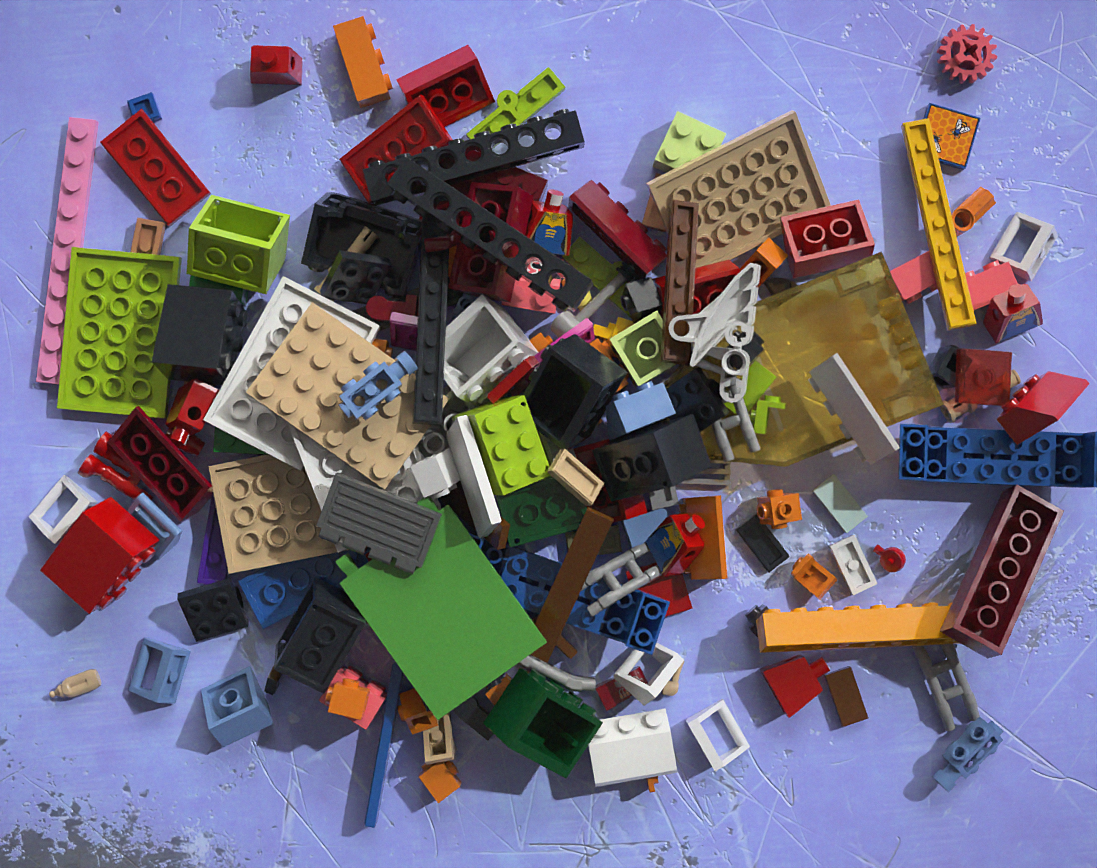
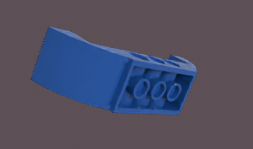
(995, 458)
(529, 576)

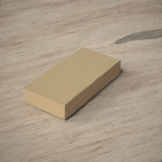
(575, 477)

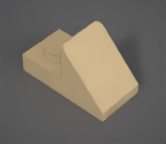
(439, 742)

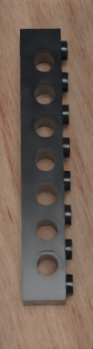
(489, 162)
(411, 175)

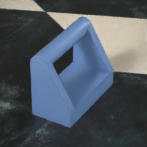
(156, 522)
(641, 527)
(169, 672)

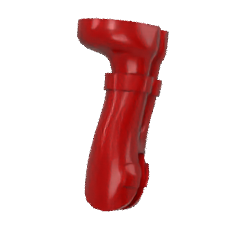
(120, 482)

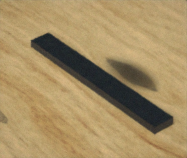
(431, 329)

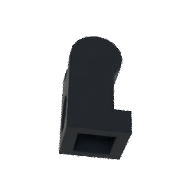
(474, 716)

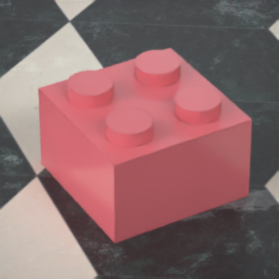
(376, 697)

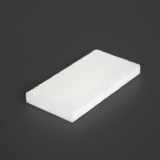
(473, 476)

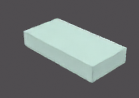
(839, 503)

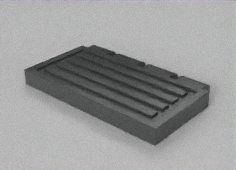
(377, 521)

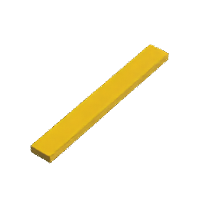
(938, 224)

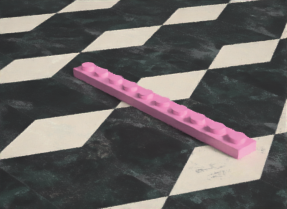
(68, 233)

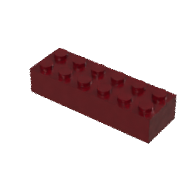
(1002, 571)

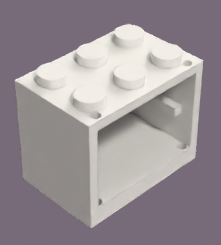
(482, 350)

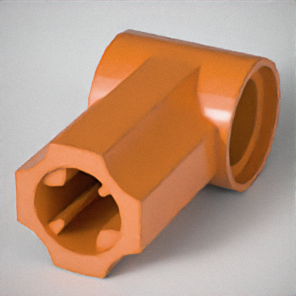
(973, 209)

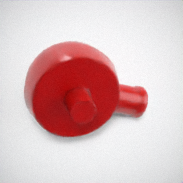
(891, 558)

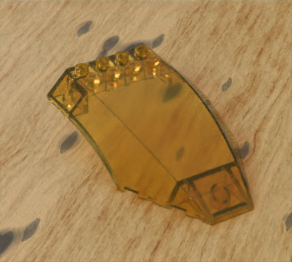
(843, 313)

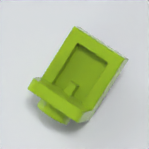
(760, 416)

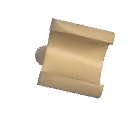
(671, 687)

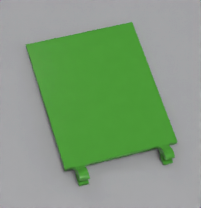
(449, 621)

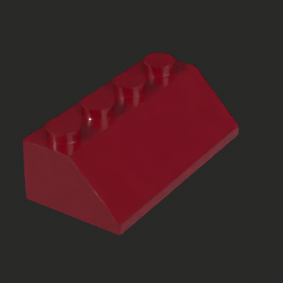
(617, 229)
(471, 271)
(161, 465)

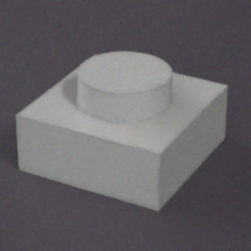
(663, 498)

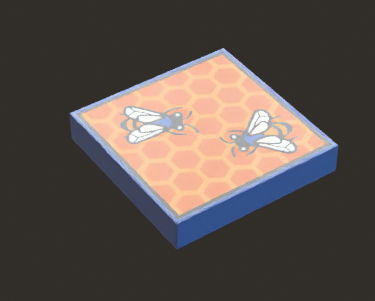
(952, 134)

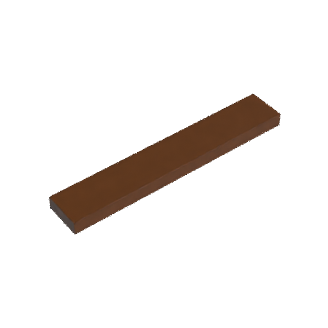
(679, 279)
(571, 579)

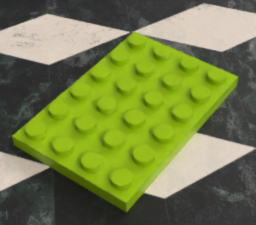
(113, 331)

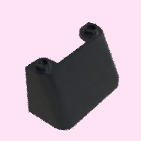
(340, 220)

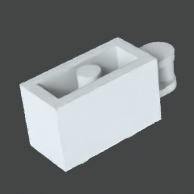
(436, 474)

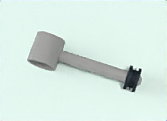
(566, 320)

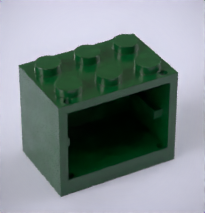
(540, 511)
(543, 722)

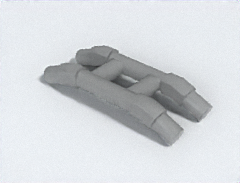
(742, 419)
(618, 591)
(569, 681)
(941, 696)

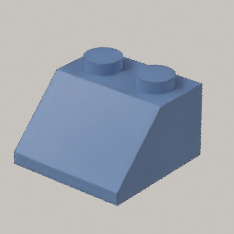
(637, 410)
(235, 707)

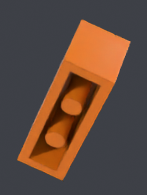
(363, 61)

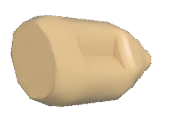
(78, 684)

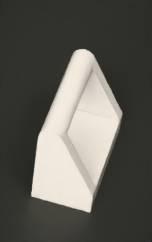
(1037, 251)
(84, 502)
(647, 692)
(694, 723)

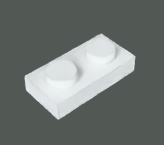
(852, 564)

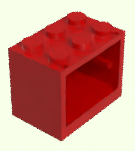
(100, 555)

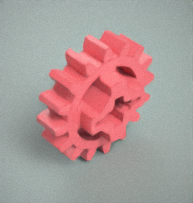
(973, 63)

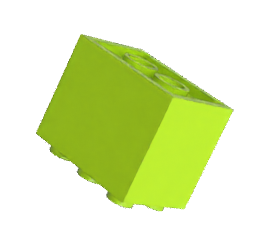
(237, 244)
(508, 444)

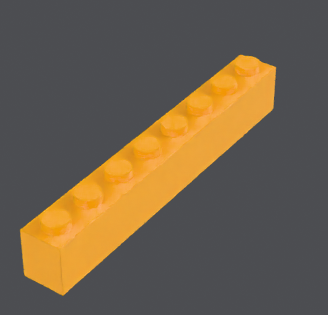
(852, 628)

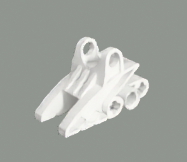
(717, 321)

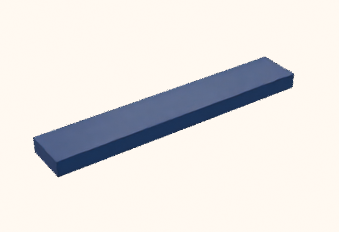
(384, 746)

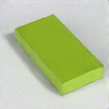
(758, 382)

